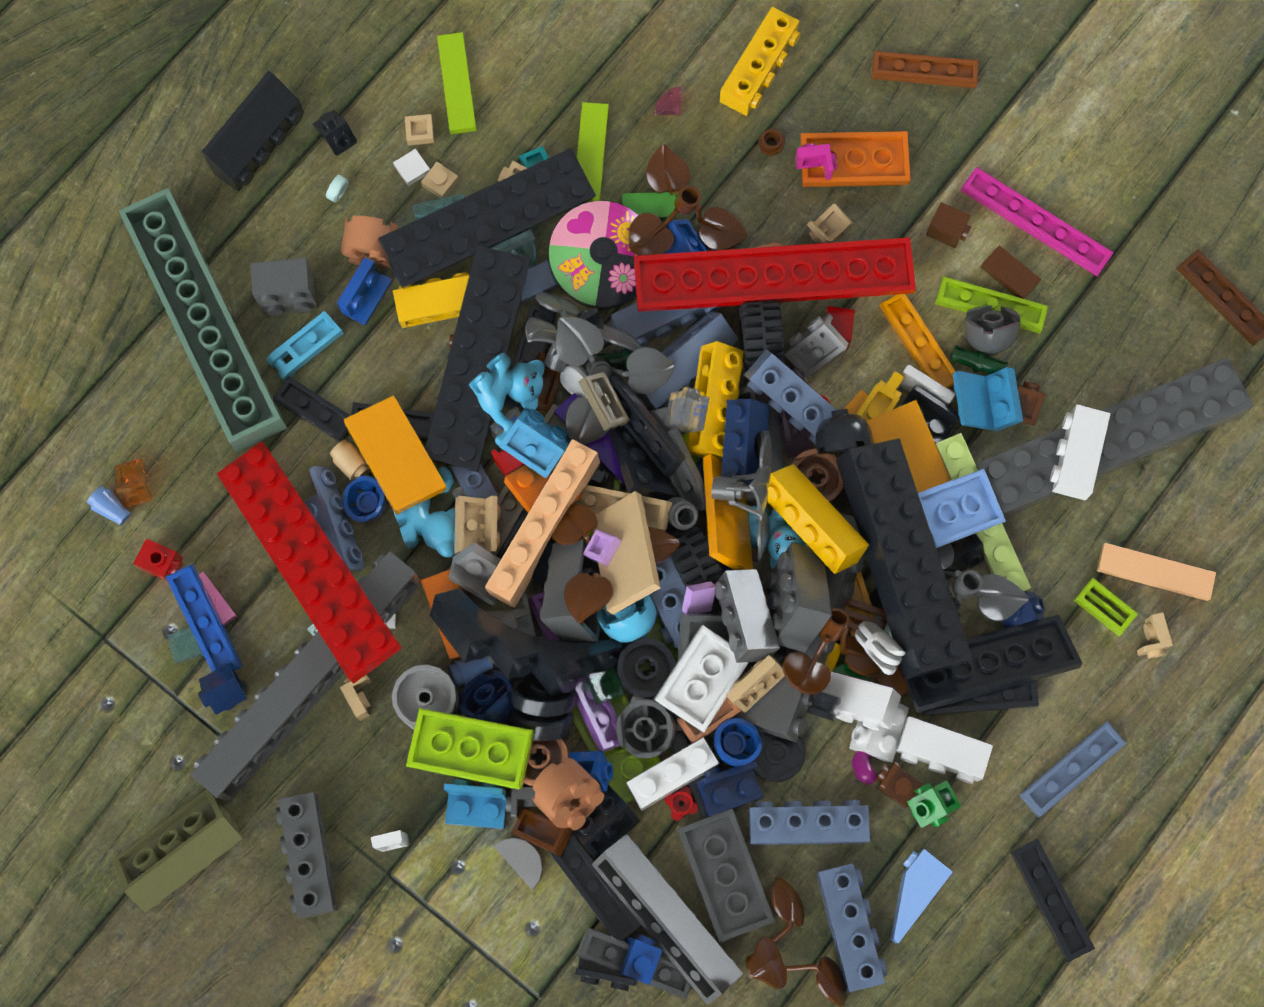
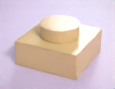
(419, 129)
(439, 180)

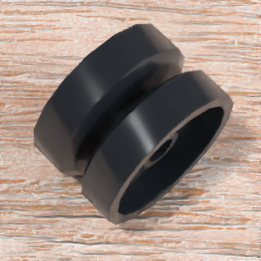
(537, 710)

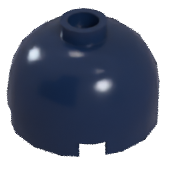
(488, 698)

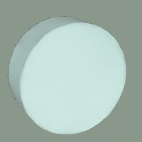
(337, 188)

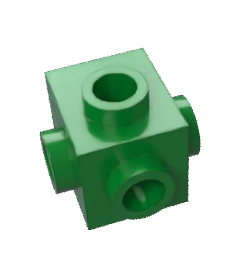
(933, 804)

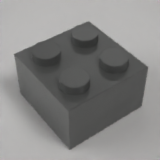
(284, 286)

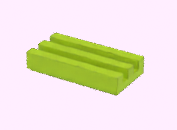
(1100, 616)

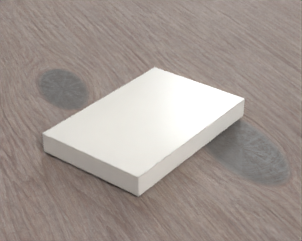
(701, 679)

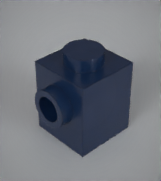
(221, 689)

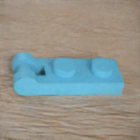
(304, 345)

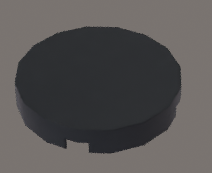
(779, 758)

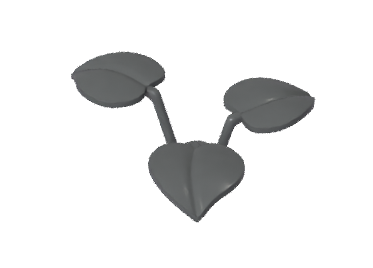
(544, 331)
(579, 341)
(732, 489)
(997, 595)

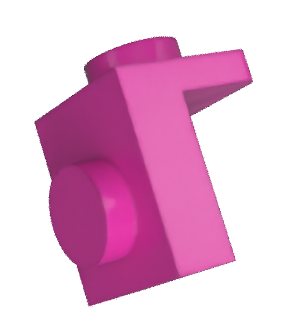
(815, 156)

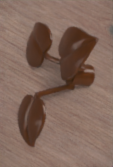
(670, 173)
(590, 594)
(814, 677)
(767, 962)

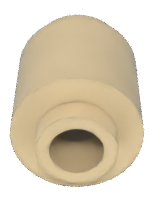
(349, 460)

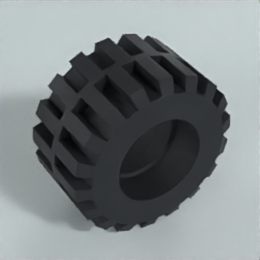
(760, 330)
(693, 558)

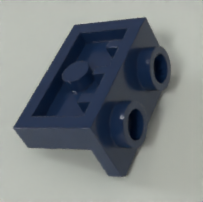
(729, 788)

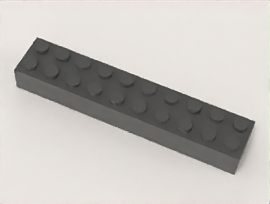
(1133, 433)
(294, 691)

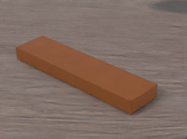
(925, 69)

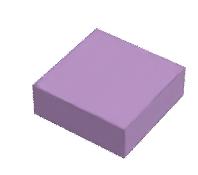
(602, 547)
(699, 598)

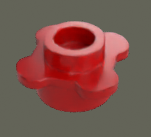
(685, 796)

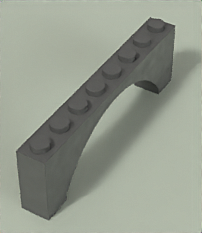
(783, 706)

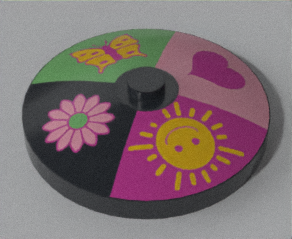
(593, 256)

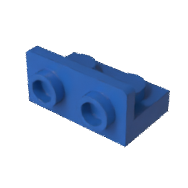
(364, 292)

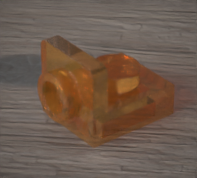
(132, 483)

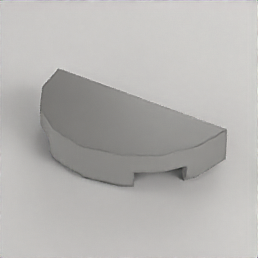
(522, 858)

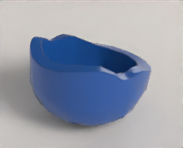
(367, 502)
(732, 743)

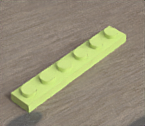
(997, 547)

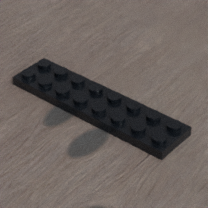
(486, 218)
(481, 334)

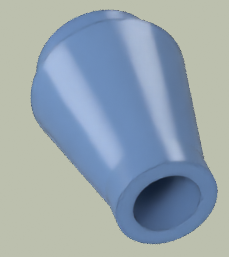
(108, 505)
(463, 672)

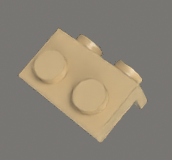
(476, 523)

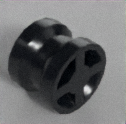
(824, 706)

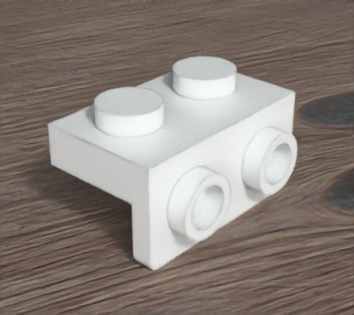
(880, 742)

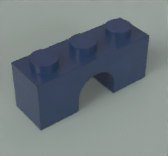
(742, 424)

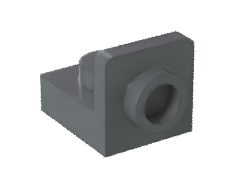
(524, 795)

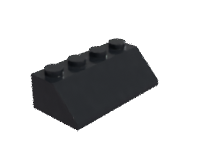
(253, 132)

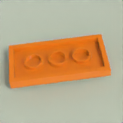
(861, 159)

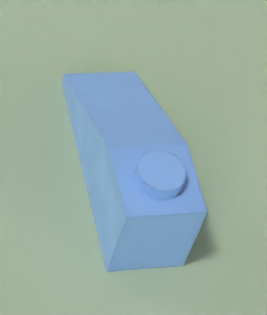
(918, 886)

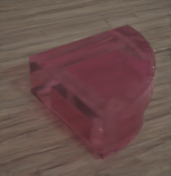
(669, 103)

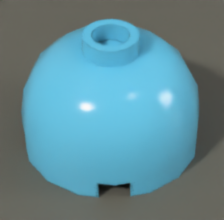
(631, 622)

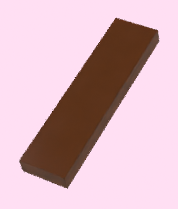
(1224, 296)

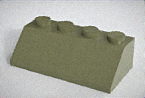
(176, 850)

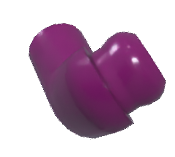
(863, 768)

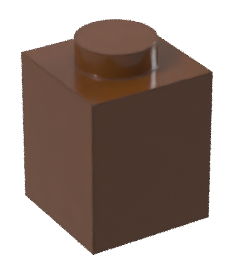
(949, 225)

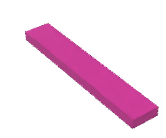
(1037, 221)

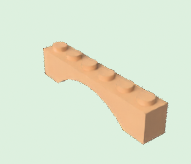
(526, 548)

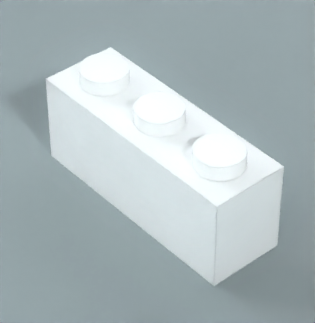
(1079, 452)
(863, 701)
(943, 750)
(672, 774)

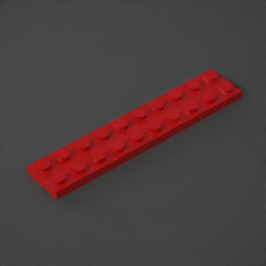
(774, 274)
(309, 562)

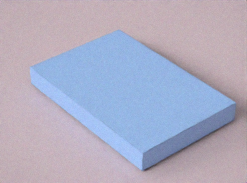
(961, 508)

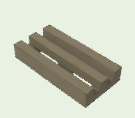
(600, 402)

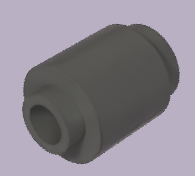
(687, 516)

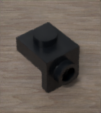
(335, 132)

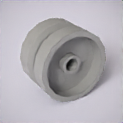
(421, 681)

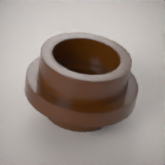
(771, 135)

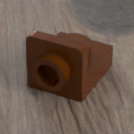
(1030, 401)
(897, 784)

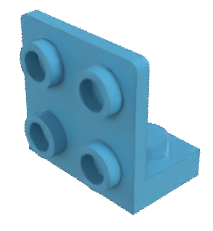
(988, 400)
(535, 442)
(475, 805)

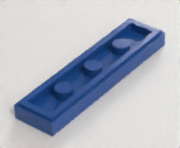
(203, 618)

